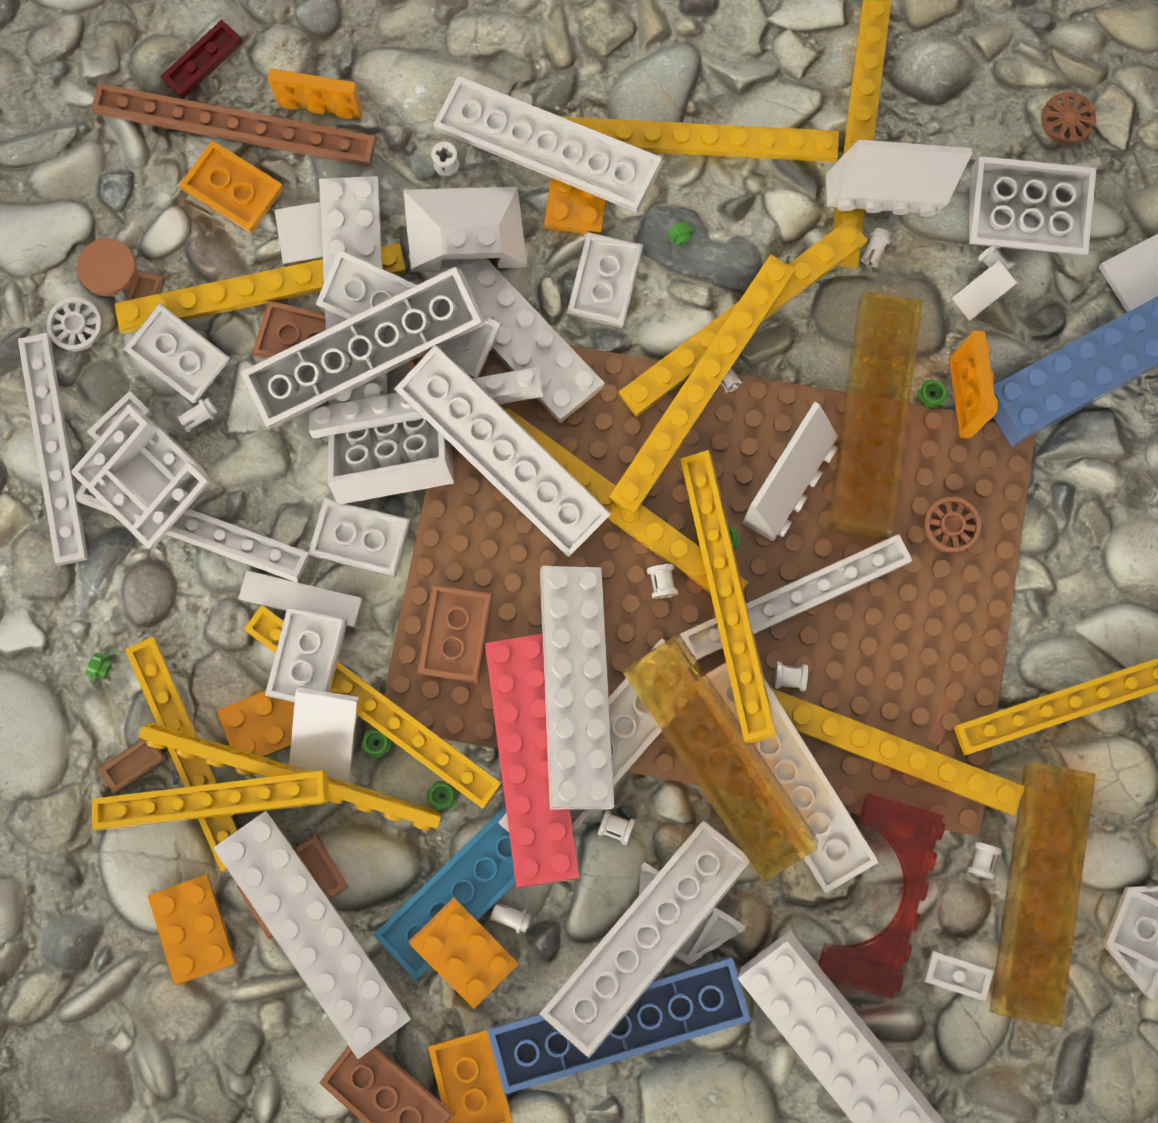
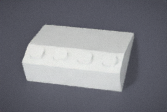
(896, 177)
(1031, 205)
(388, 461)
(792, 474)

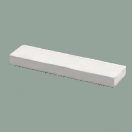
(281, 593)

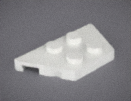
(711, 933)
(1134, 937)

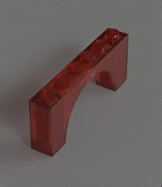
(878, 961)

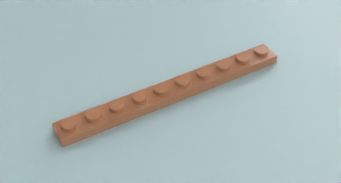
(234, 125)

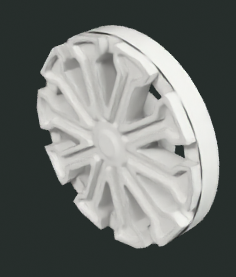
(74, 324)

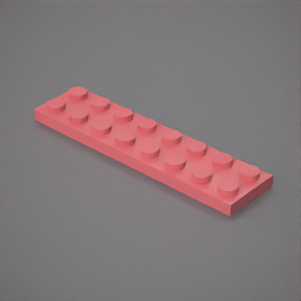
(539, 837)

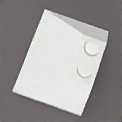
(464, 226)
(141, 476)

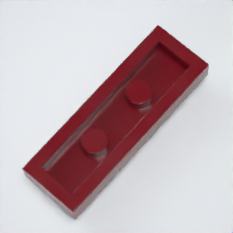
(202, 59)

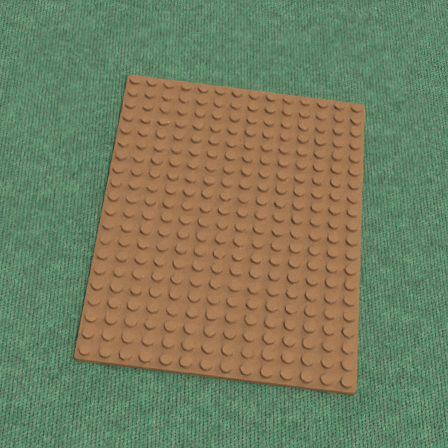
(869, 653)

